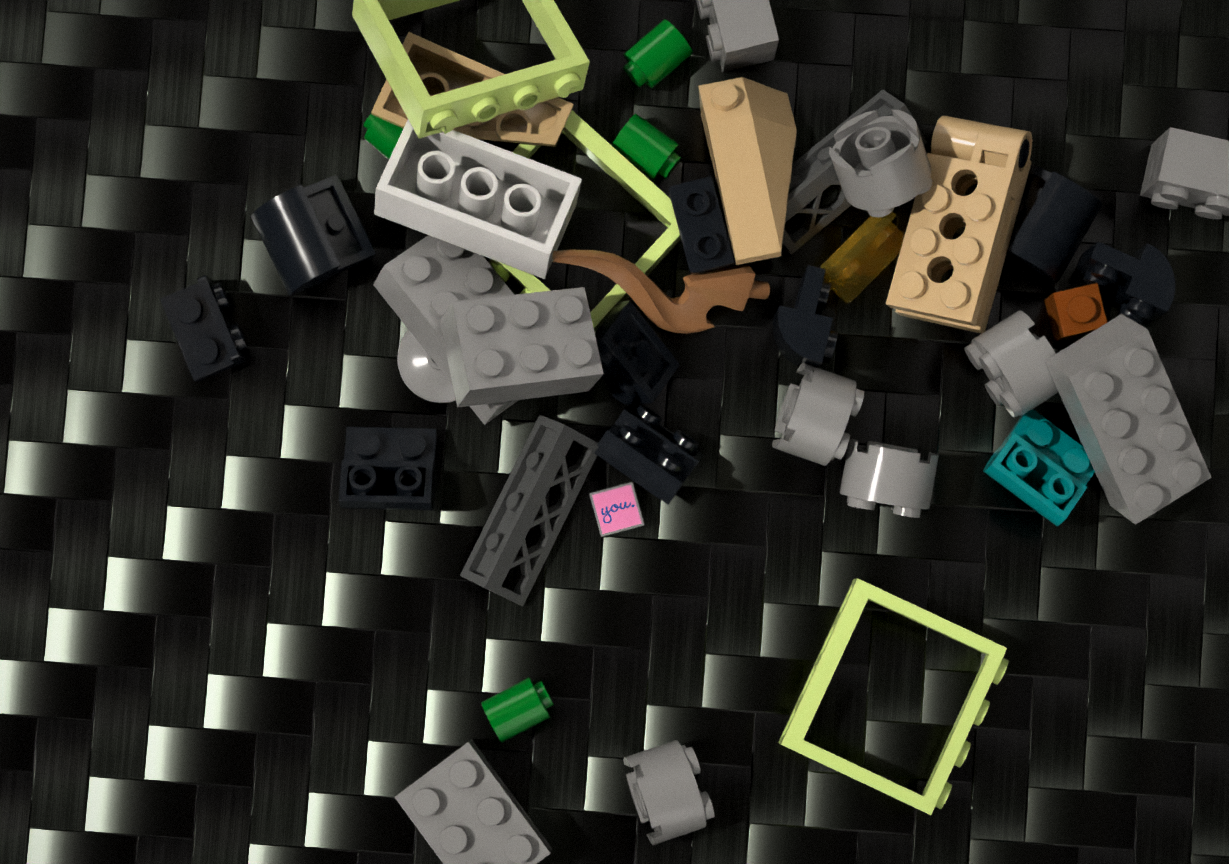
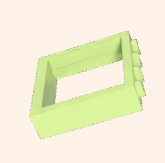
(482, 99)
(634, 183)
(971, 713)

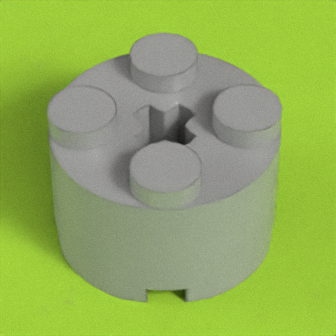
(880, 161)
(1014, 364)
(817, 415)
(889, 477)
(667, 791)

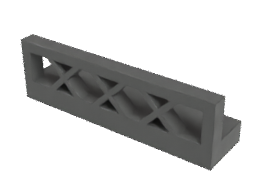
(816, 172)
(524, 506)

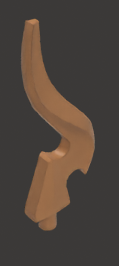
(682, 314)

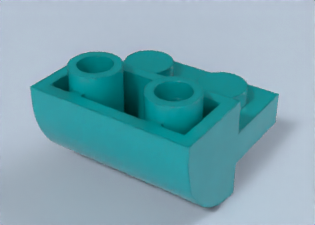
(1042, 467)

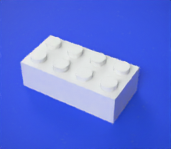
(478, 198)

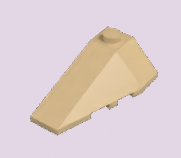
(447, 70)
(752, 156)

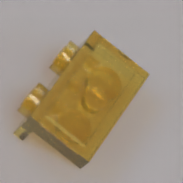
(863, 256)

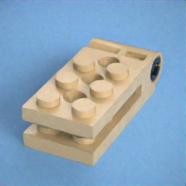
(960, 157)

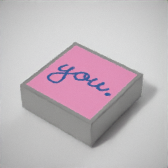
(616, 509)

